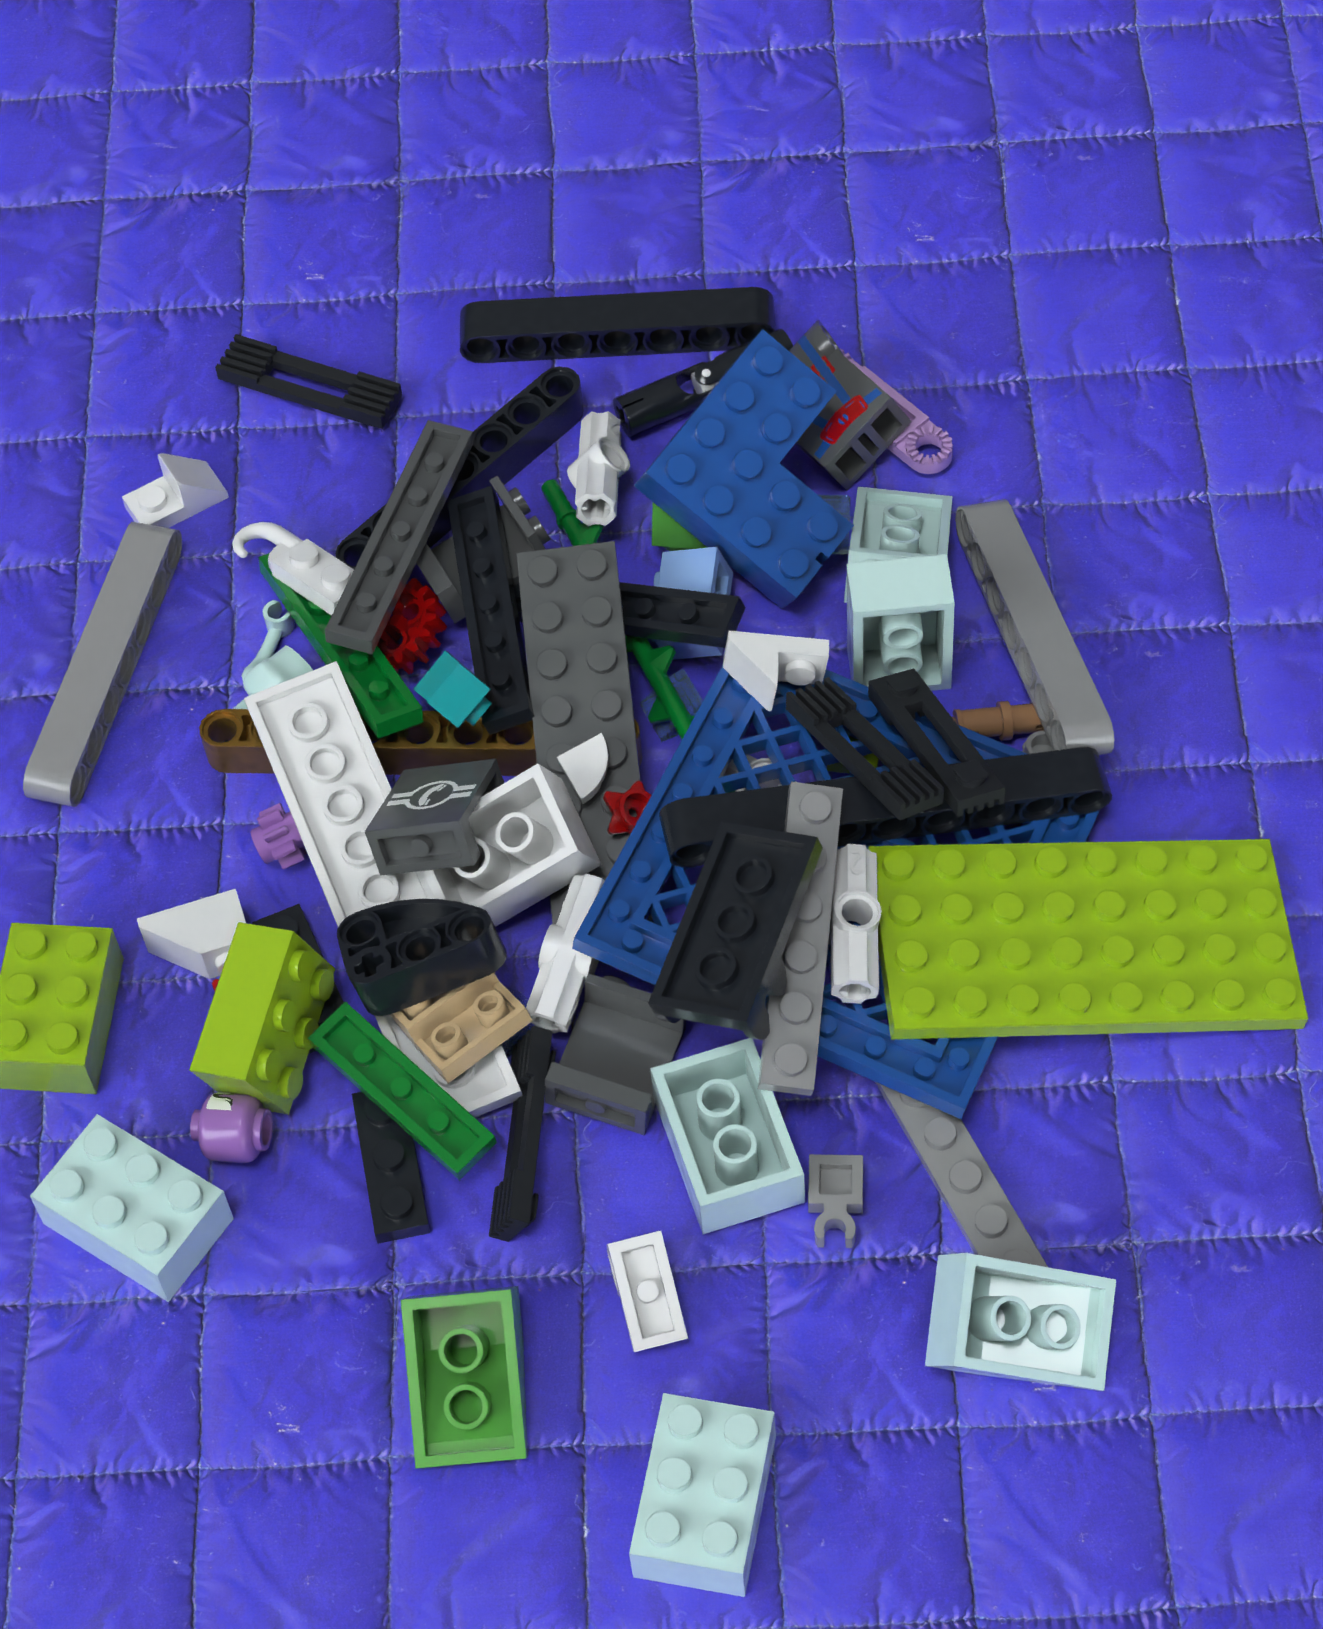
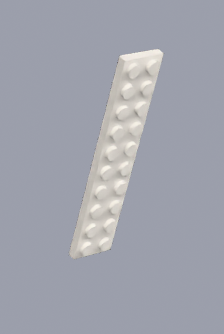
(333, 795)

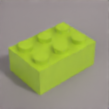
(56, 1006)
(263, 1016)

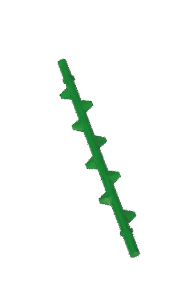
(652, 661)

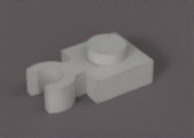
(835, 1191)

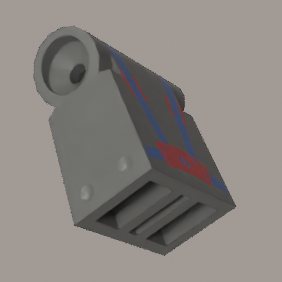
(856, 420)

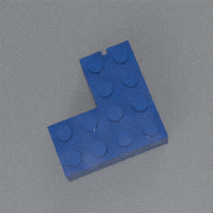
(727, 477)

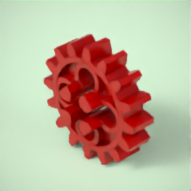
(417, 621)

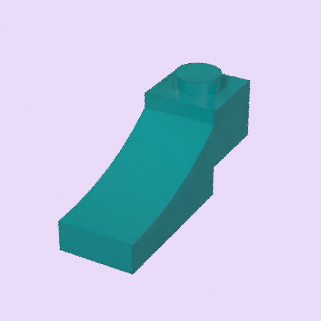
(454, 691)

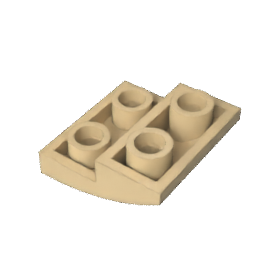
(463, 1024)

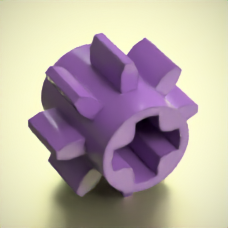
(278, 837)

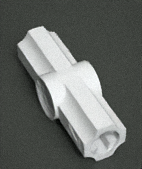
(598, 468)
(852, 946)
(560, 966)

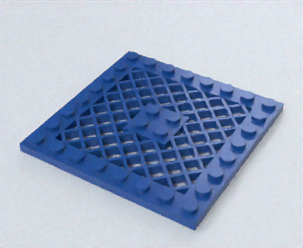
(849, 1036)

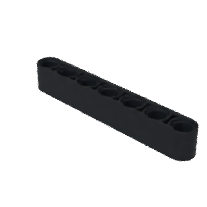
(614, 324)
(499, 447)

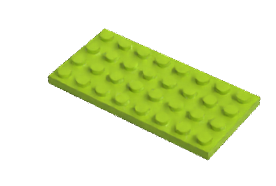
(1084, 939)

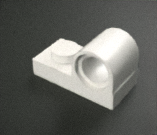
(646, 1291)

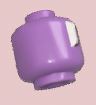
(232, 1127)

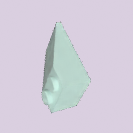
(898, 525)
(1020, 1321)

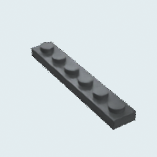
(399, 537)

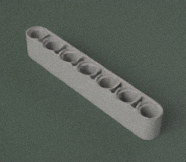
(1033, 628)
(102, 665)

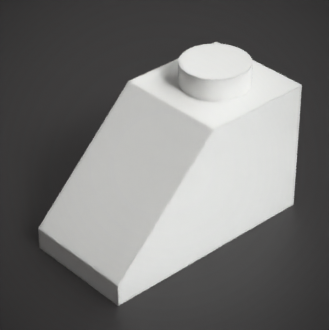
(195, 932)

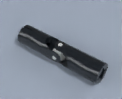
(665, 399)

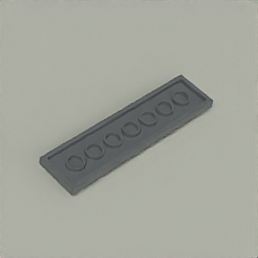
(580, 677)

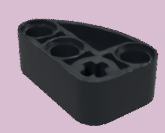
(417, 951)

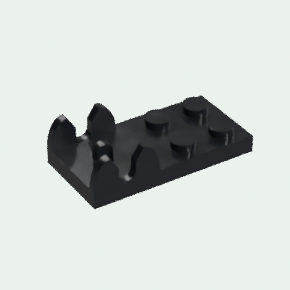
(737, 930)

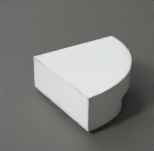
(586, 766)

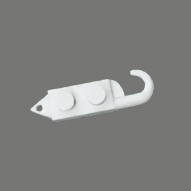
(299, 564)

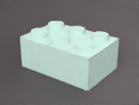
(901, 619)
(727, 1136)
(132, 1207)
(703, 1495)

